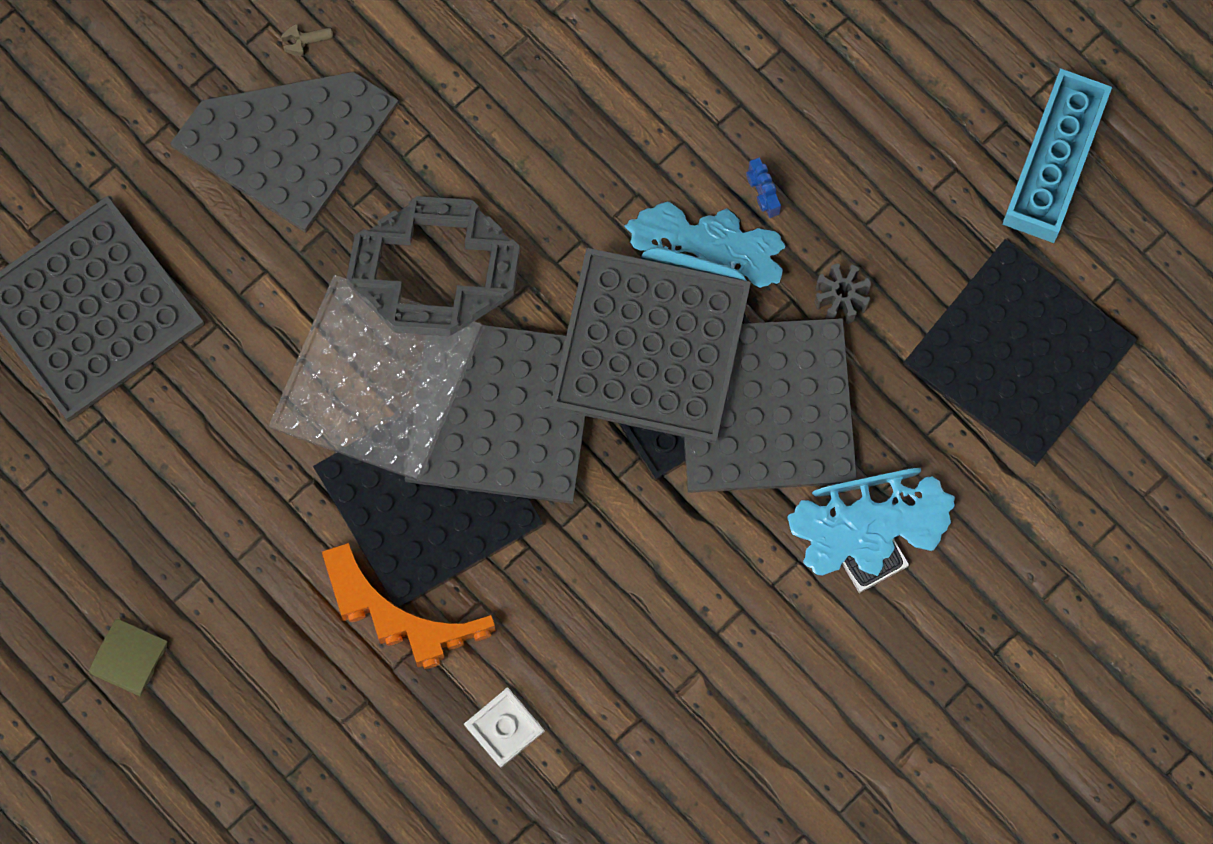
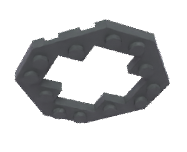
(469, 302)

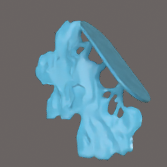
(714, 241)
(869, 527)

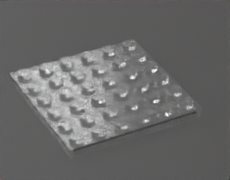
(373, 388)

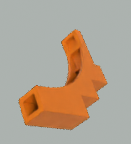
(426, 637)

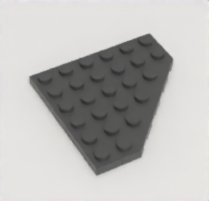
(287, 141)

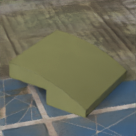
(128, 657)

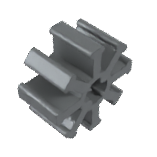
(853, 297)

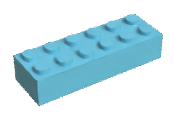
(1057, 155)

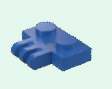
(758, 178)

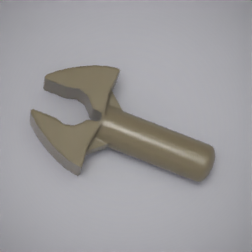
(303, 39)

